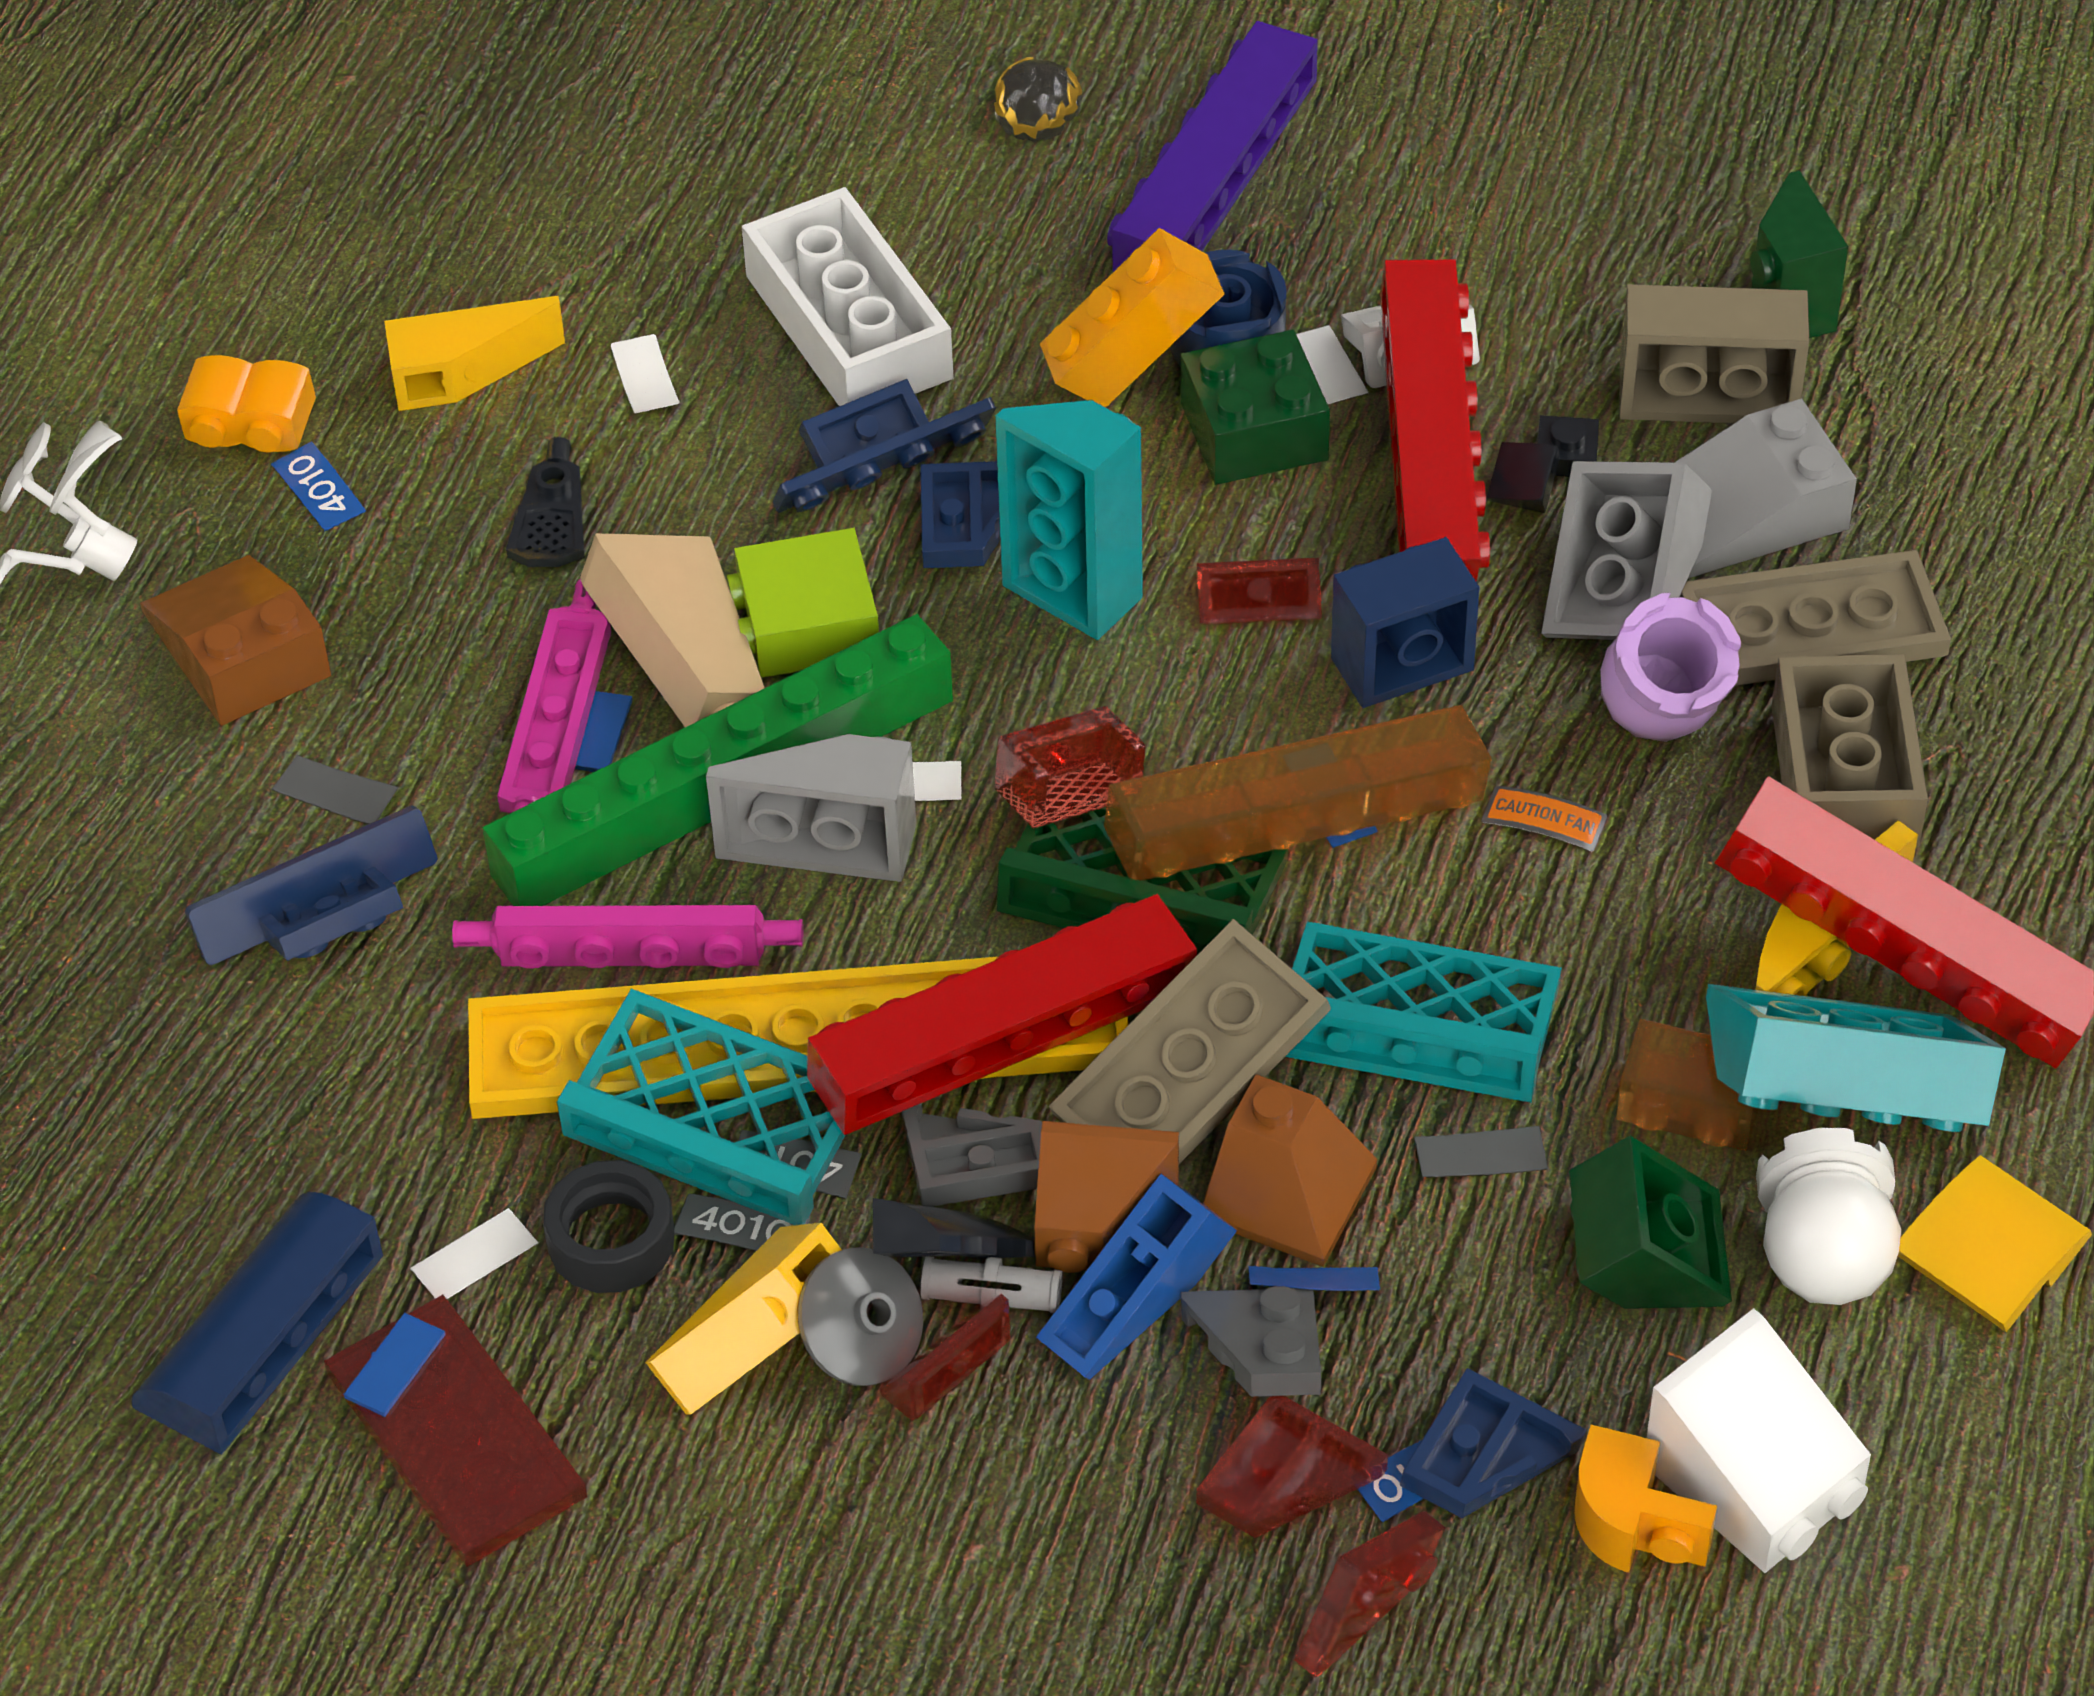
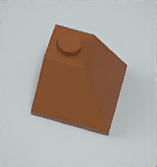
(1288, 1171)
(1091, 1185)

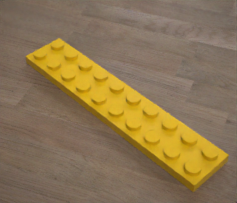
(537, 1042)

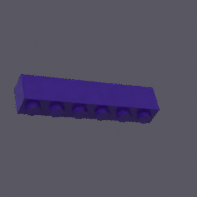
(1220, 141)

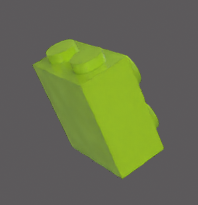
(802, 599)

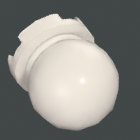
(1829, 1215)

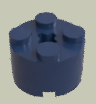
(1248, 309)

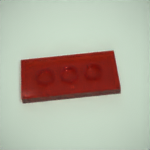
(465, 1440)

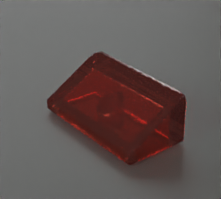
(1258, 591)
(950, 1359)

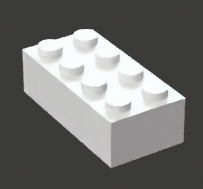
(846, 298)

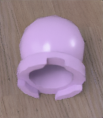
(1670, 667)

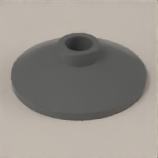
(836, 1320)

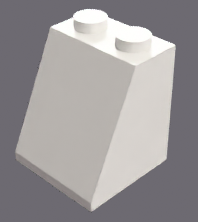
(1758, 1441)

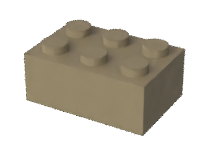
(1711, 352)
(1851, 739)

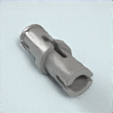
(944, 1281)

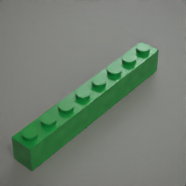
(663, 787)

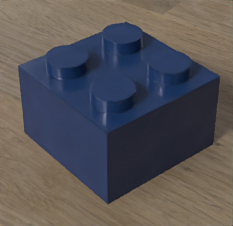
(1404, 622)

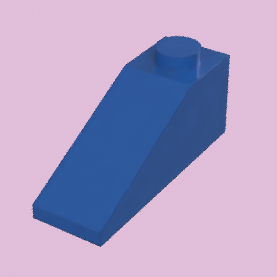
(1136, 1277)

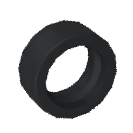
(609, 1268)

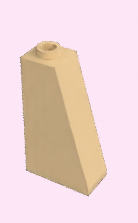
(674, 617)

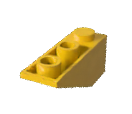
(461, 351)
(742, 1319)

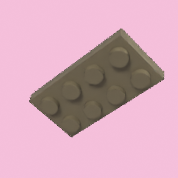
(1829, 610)
(1198, 1043)

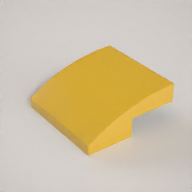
(1992, 1242)

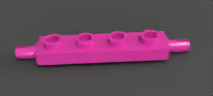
(556, 703)
(628, 935)

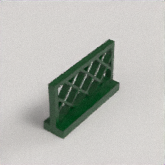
(1078, 892)

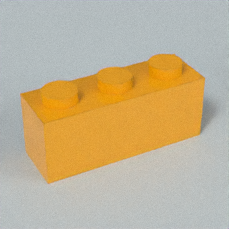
(1131, 318)

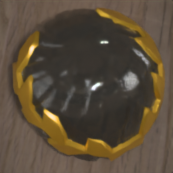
(1036, 99)

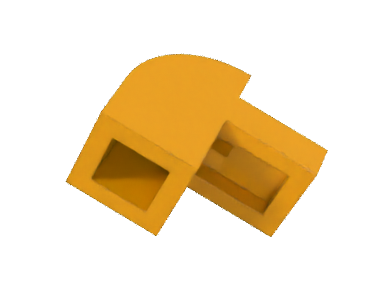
(1623, 1513)

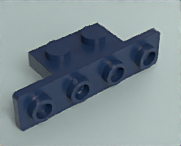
(871, 435)
(317, 894)

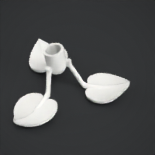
(90, 539)

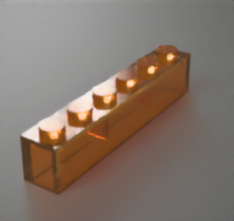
(1296, 793)

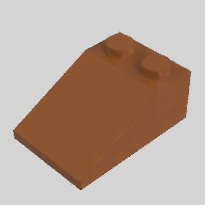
(240, 637)

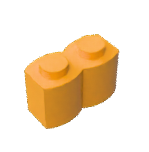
(246, 403)

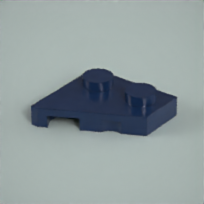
(959, 513)
(1486, 1446)

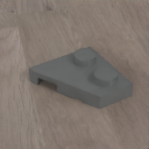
(971, 1154)
(1262, 1336)

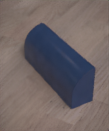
(262, 1321)

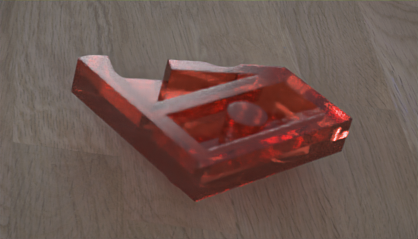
(1286, 1468)
(1367, 1586)

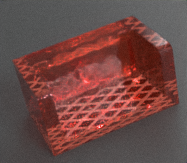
(1066, 765)

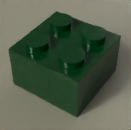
(1255, 406)

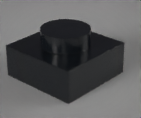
(1574, 437)

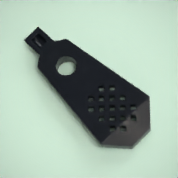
(550, 516)

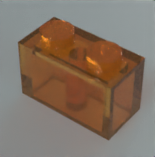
(1675, 1088)

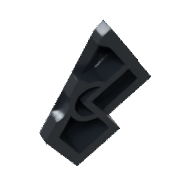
(931, 1231)

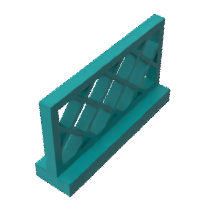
(1412, 1040)
(677, 1145)

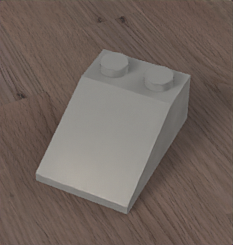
(1771, 486)
(1621, 542)
(818, 807)

